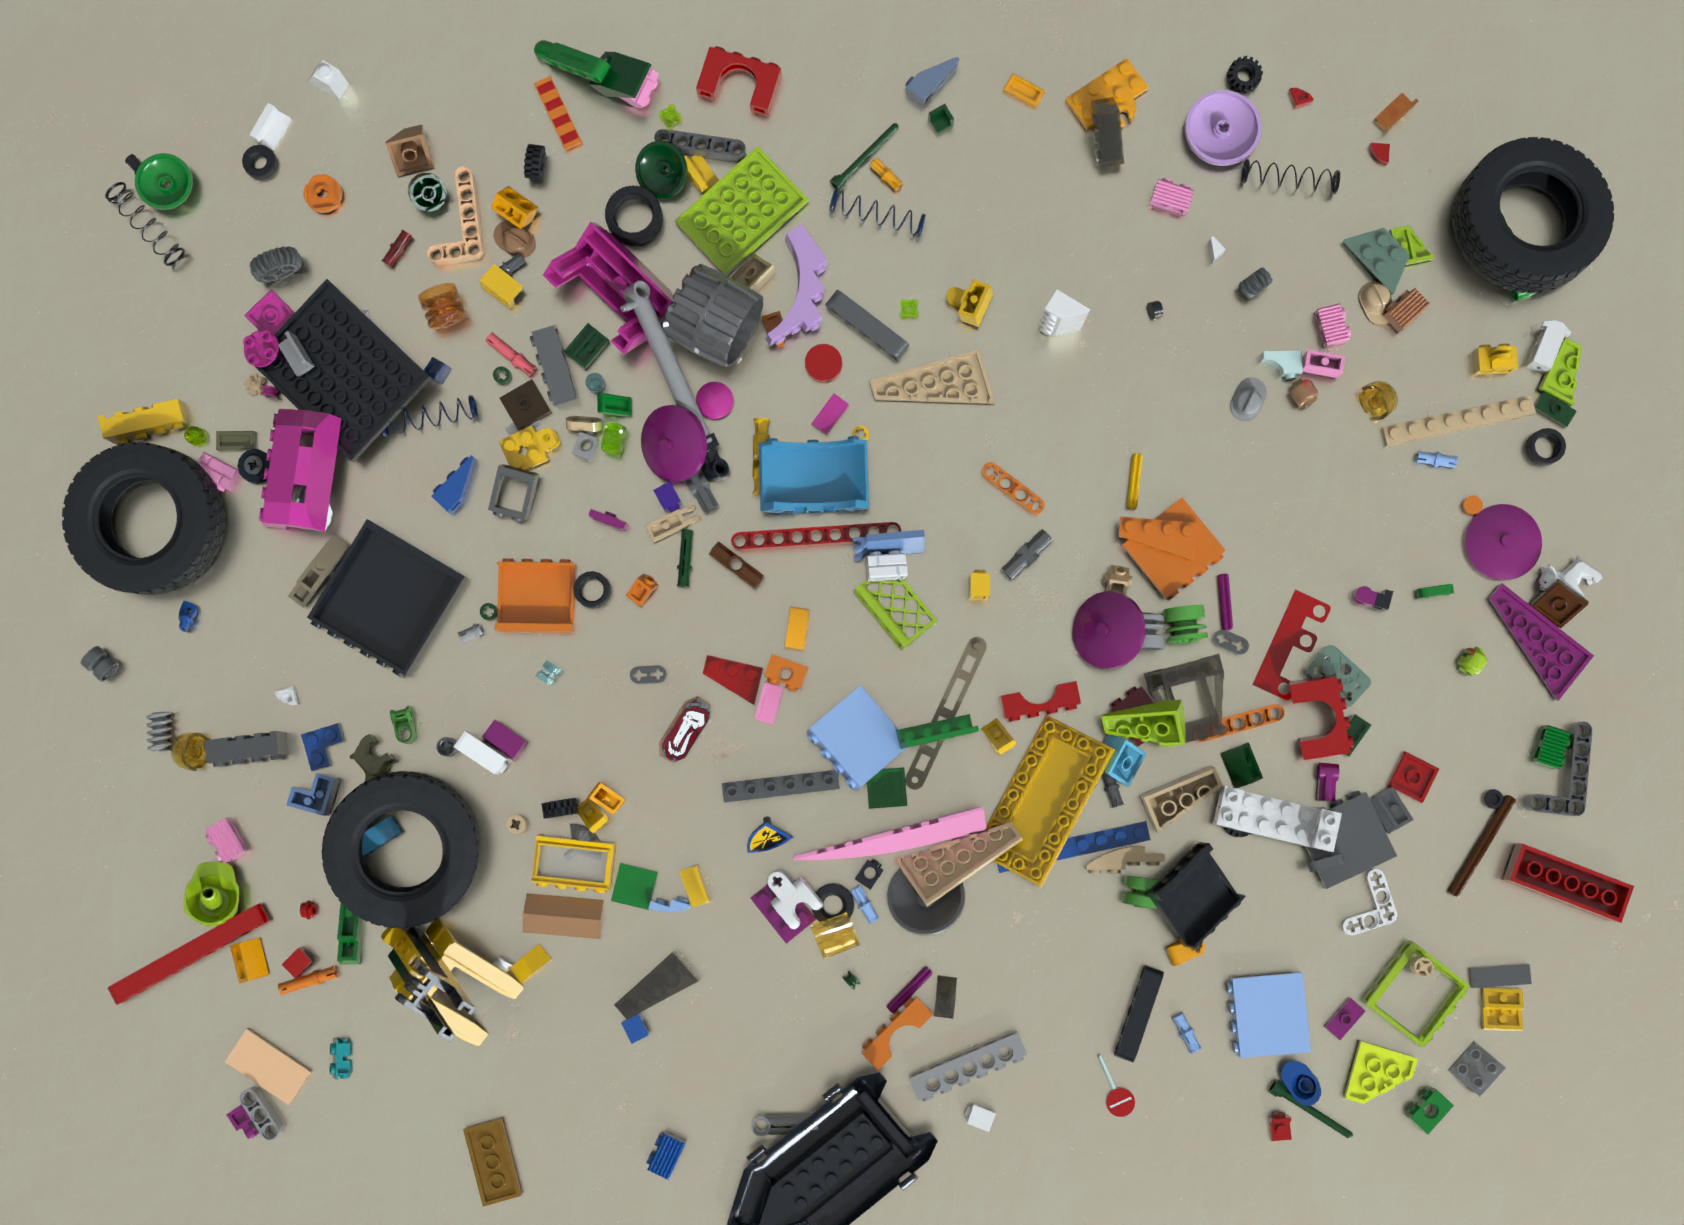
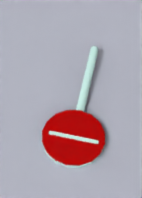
(1120, 1100)

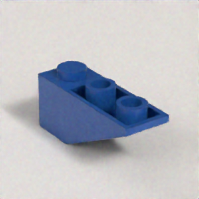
(454, 489)

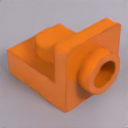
(641, 589)

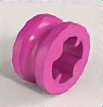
(269, 391)

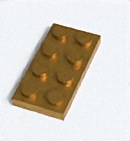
(492, 1162)

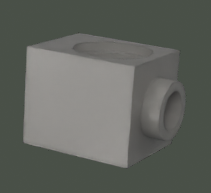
(588, 454)

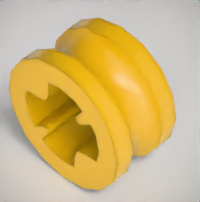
(858, 428)

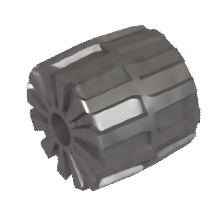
(713, 315)

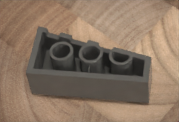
(553, 364)
(246, 748)

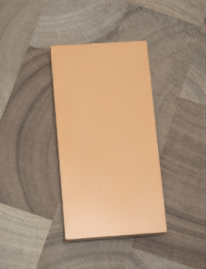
(268, 1066)

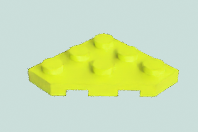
(1377, 1072)

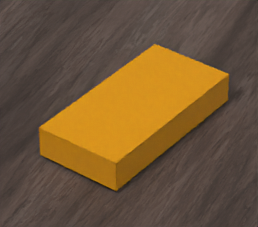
(1024, 90)

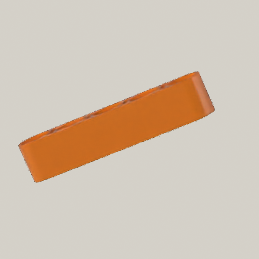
(1246, 721)

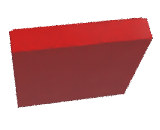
(1413, 777)

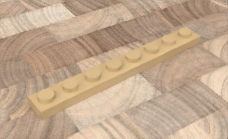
(1458, 420)

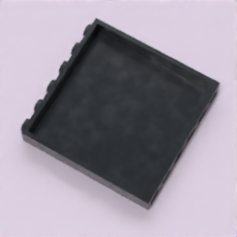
(387, 599)

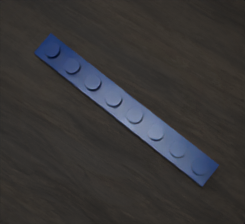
(1101, 841)

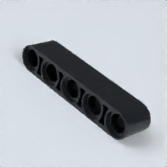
(1138, 1013)

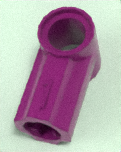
(1327, 775)

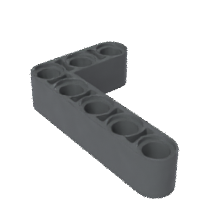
(1570, 777)

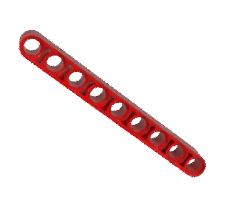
(825, 531)
(188, 954)

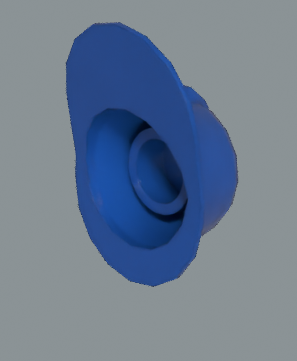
(1301, 1083)

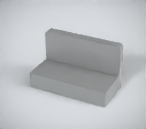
(295, 354)

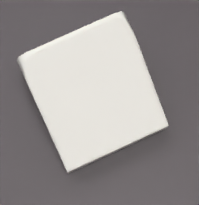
(1215, 249)

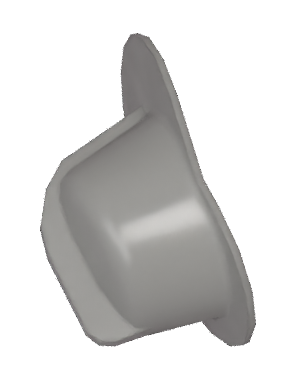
(1248, 399)

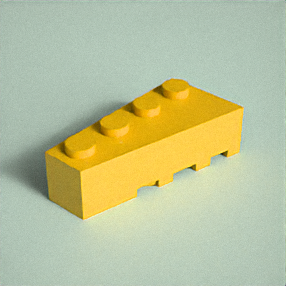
(143, 422)

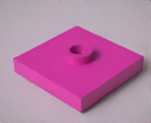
(269, 313)

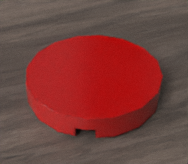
(823, 362)

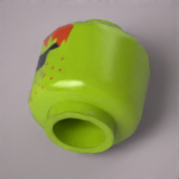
(1472, 661)

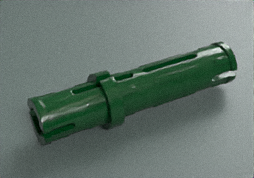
(685, 558)

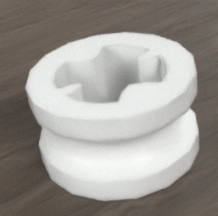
(502, 963)

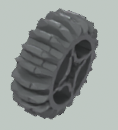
(275, 264)

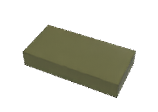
(235, 440)

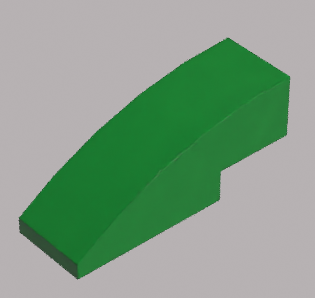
(349, 937)

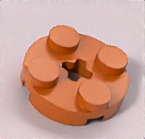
(330, 201)

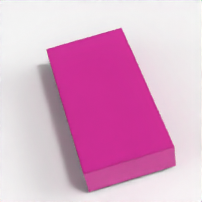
(830, 414)

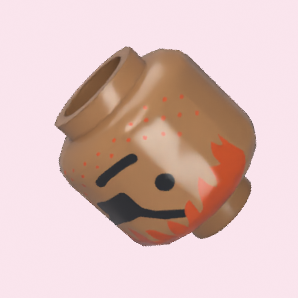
(1304, 392)

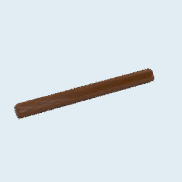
(1482, 846)

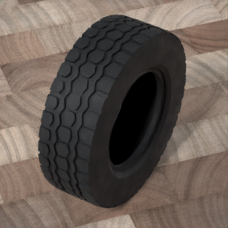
(1562, 175)
(91, 508)
(388, 904)

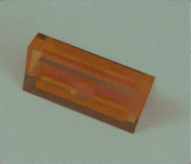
(1395, 112)

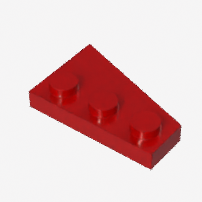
(735, 676)

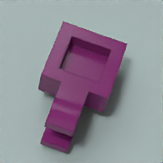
(241, 1120)

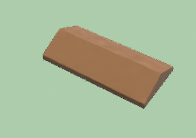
(563, 916)

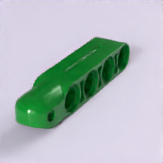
(572, 60)

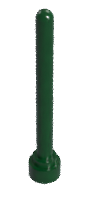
(840, 180)
(1278, 1089)

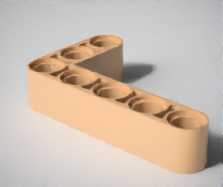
(467, 223)

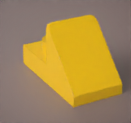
(998, 736)
(592, 815)

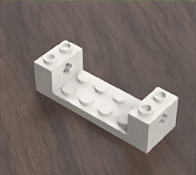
(1277, 819)

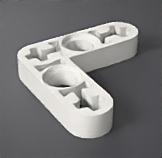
(1376, 913)

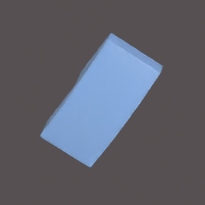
(675, 905)

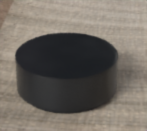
(1492, 798)

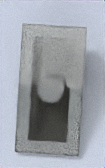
(945, 997)

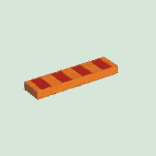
(558, 113)

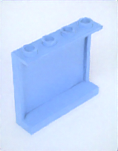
(856, 738)
(1269, 1015)

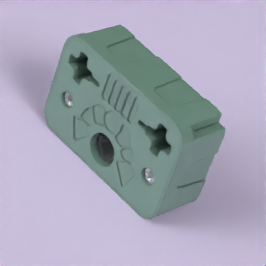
(1329, 661)

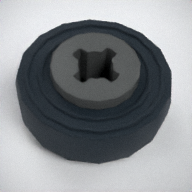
(247, 461)

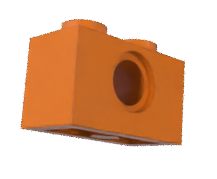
(777, 664)

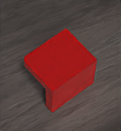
(297, 962)

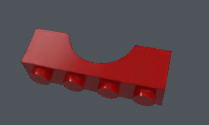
(1016, 705)

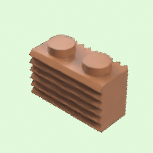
(1406, 310)

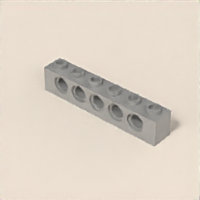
(956, 1063)

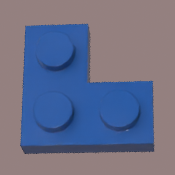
(316, 743)

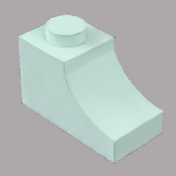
(1286, 362)

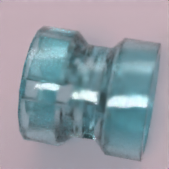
(597, 386)
(548, 673)

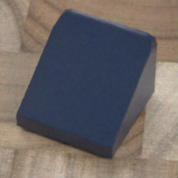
(437, 370)

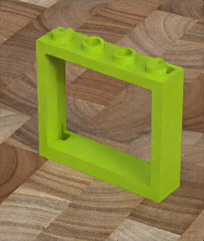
(1437, 1020)

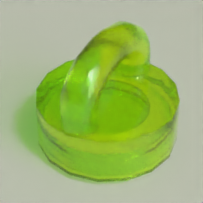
(194, 435)

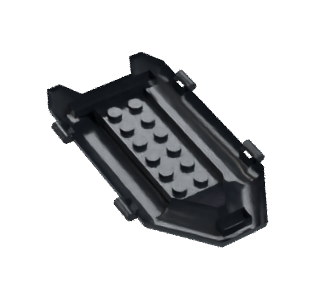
(833, 1170)

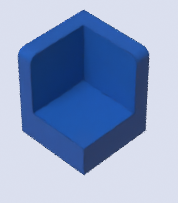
(635, 1028)

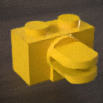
(971, 301)
(1495, 359)

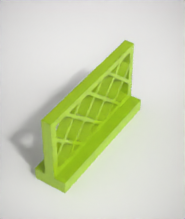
(885, 619)

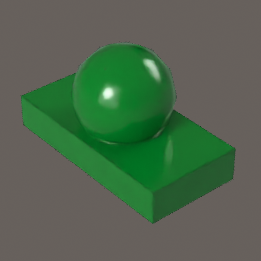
(614, 405)

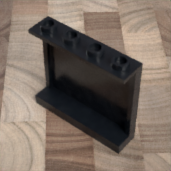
(1195, 896)

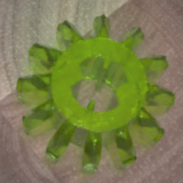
(613, 438)

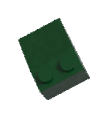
(623, 77)

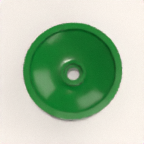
(158, 171)

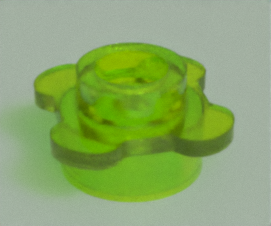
(669, 121)
(909, 303)

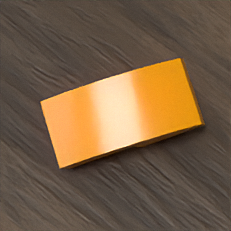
(796, 628)

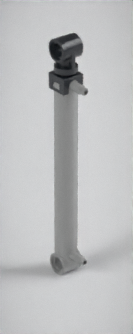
(638, 299)

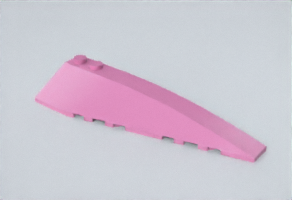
(907, 837)

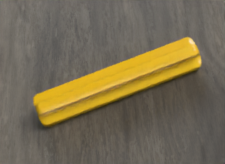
(1134, 481)

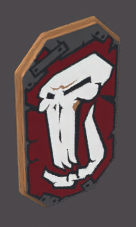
(684, 729)

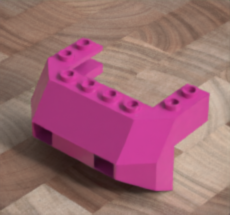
(608, 270)
(301, 466)

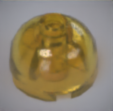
(1379, 399)
(189, 751)

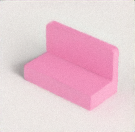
(768, 703)

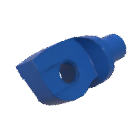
(185, 618)

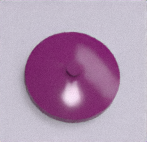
(673, 443)
(1502, 542)
(1109, 630)

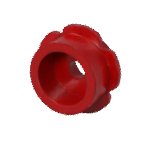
(308, 910)

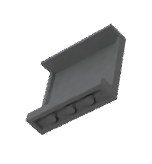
(1358, 838)

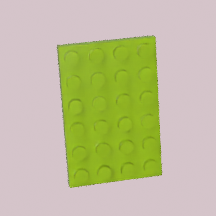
(741, 211)

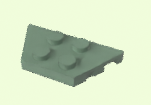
(1380, 255)

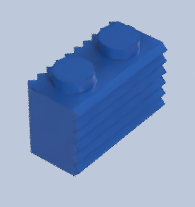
(666, 1155)

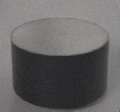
(1154, 309)

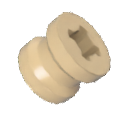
(519, 826)
(1425, 969)

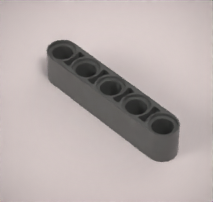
(710, 142)
(867, 325)

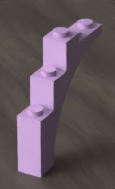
(808, 261)

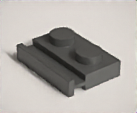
(1391, 809)

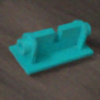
(340, 1066)

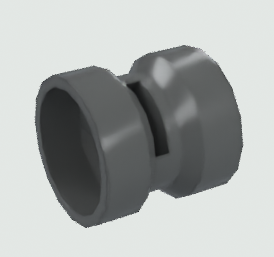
(443, 747)

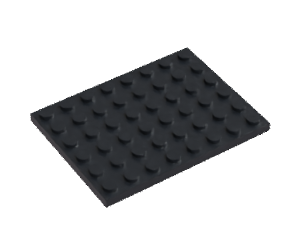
(355, 372)

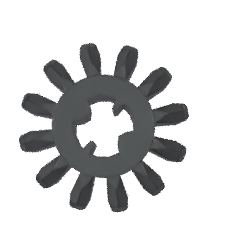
(1255, 282)

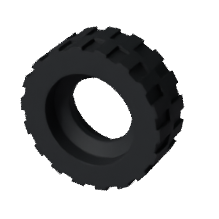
(836, 890)

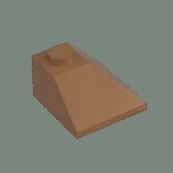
(410, 151)

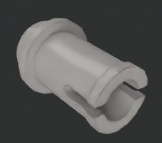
(470, 633)

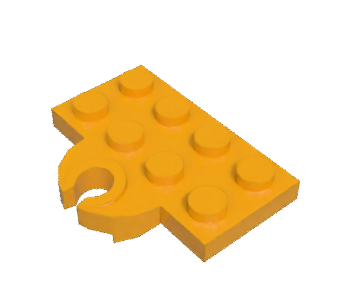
(1119, 82)

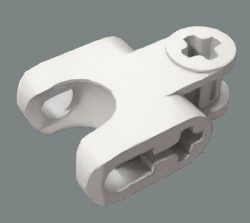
(791, 894)

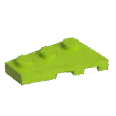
(1561, 378)

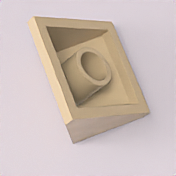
(754, 273)

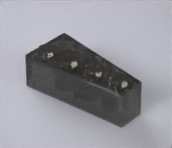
(662, 982)

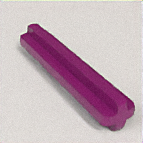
(1225, 601)
(909, 989)

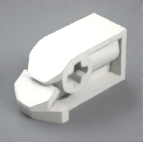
(1547, 346)

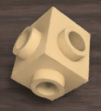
(1118, 579)

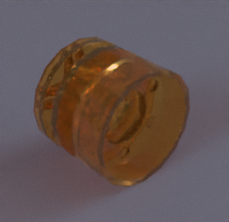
(442, 306)

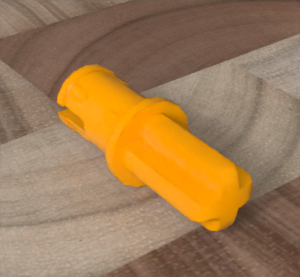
(886, 174)

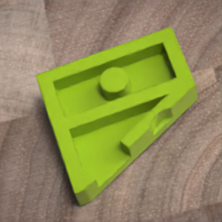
(1412, 244)

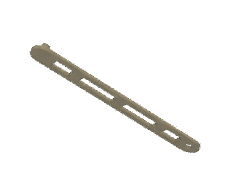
(976, 648)

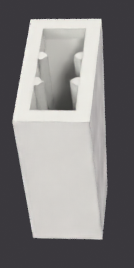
(329, 80)
(481, 752)

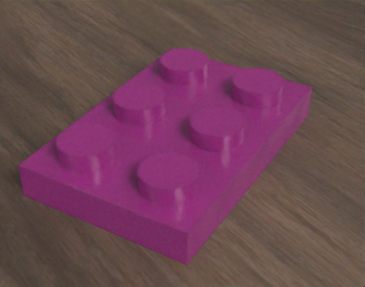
(762, 901)

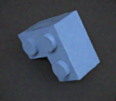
(319, 798)

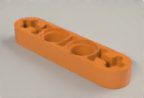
(1015, 485)

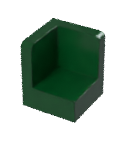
(941, 119)

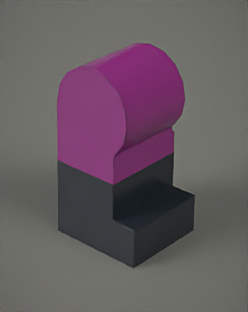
(1369, 598)

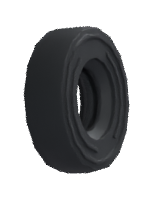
(254, 151)

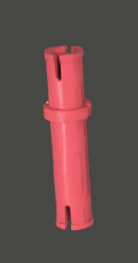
(508, 352)

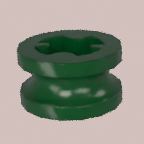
(503, 369)
(485, 616)
(851, 980)

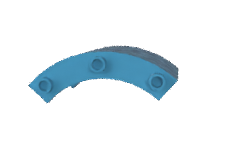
(813, 476)

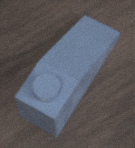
(927, 82)

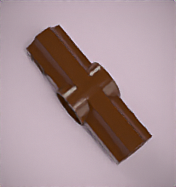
(746, 572)

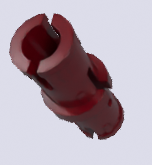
(403, 237)

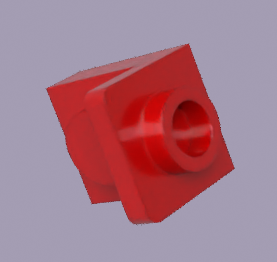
(1280, 1126)

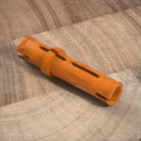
(315, 977)

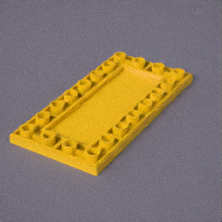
(1048, 796)

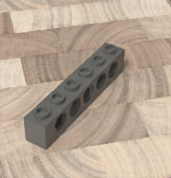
(780, 786)

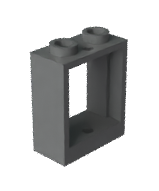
(520, 474)

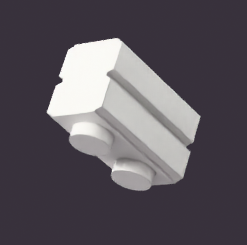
(886, 566)

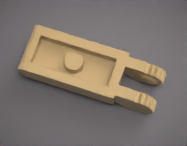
(670, 523)

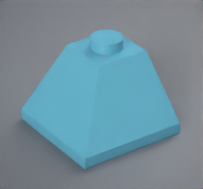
(1124, 760)

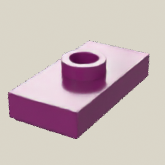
(608, 518)
(1344, 1018)

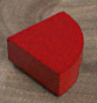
(1300, 97)
(1380, 151)

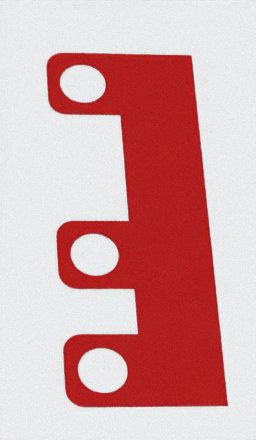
(1286, 637)

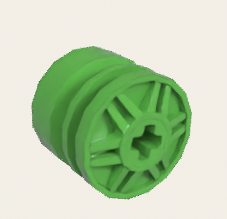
(1185, 623)

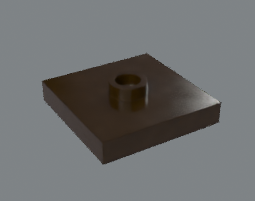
(525, 405)

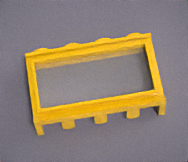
(573, 863)

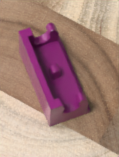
(504, 740)

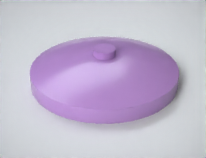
(1223, 127)

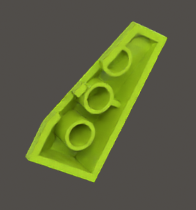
(1153, 722)

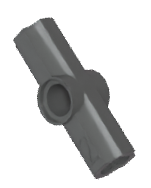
(700, 489)
(1027, 554)

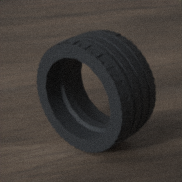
(633, 193)

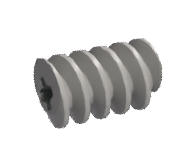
(159, 731)

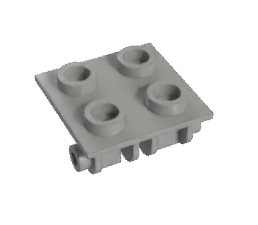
(1477, 1069)

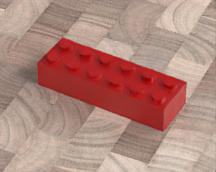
(1568, 882)

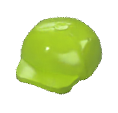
(212, 894)

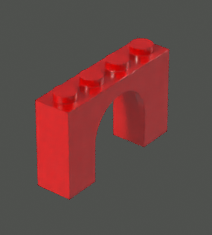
(720, 62)
(1336, 739)

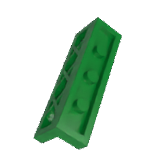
(935, 731)

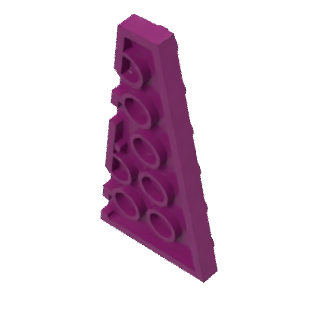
(1547, 647)

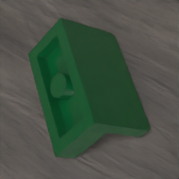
(1241, 765)

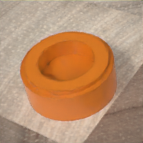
(1472, 505)

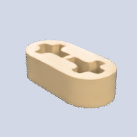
(583, 423)

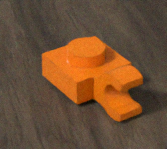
(772, 321)

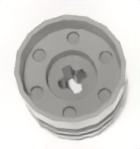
(1152, 640)

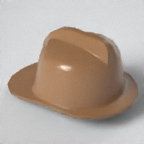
(514, 239)

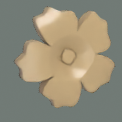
(255, 384)

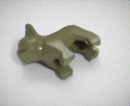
(370, 763)

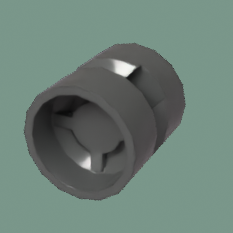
(98, 662)

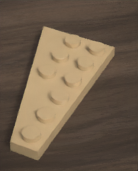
(946, 380)
(951, 863)

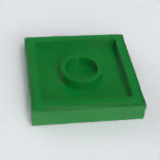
(887, 789)
(634, 886)

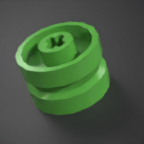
(1139, 897)

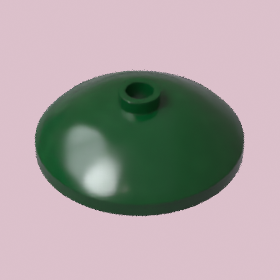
(652, 173)

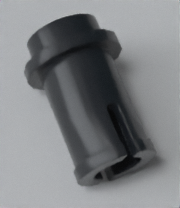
(133, 162)

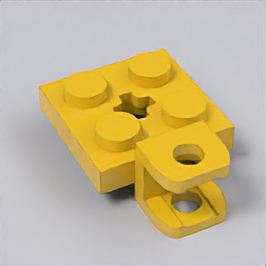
(537, 447)

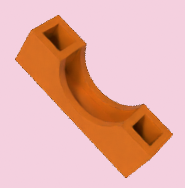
(878, 1050)

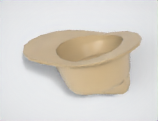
(1374, 300)

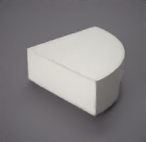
(287, 695)

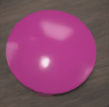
(260, 348)
(714, 400)

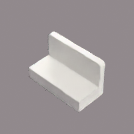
(270, 127)

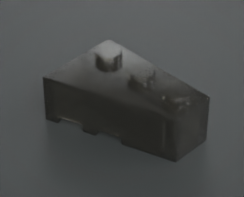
(1107, 132)

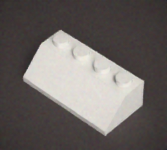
(1063, 315)

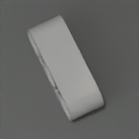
(270, 1118)

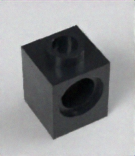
(869, 882)

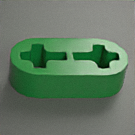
(1435, 591)

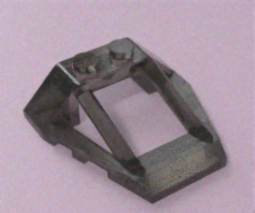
(1186, 673)

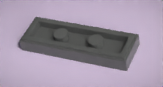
(1500, 976)

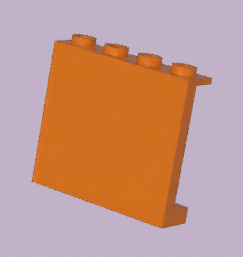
(1172, 571)
(536, 596)

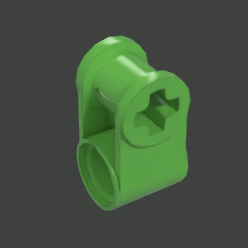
(402, 721)

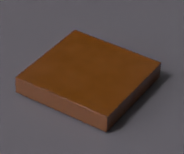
(1559, 603)

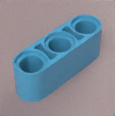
(380, 835)

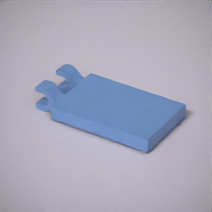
(905, 542)

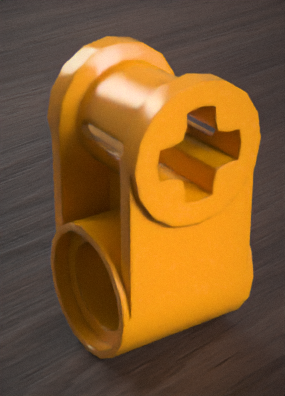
(1179, 954)

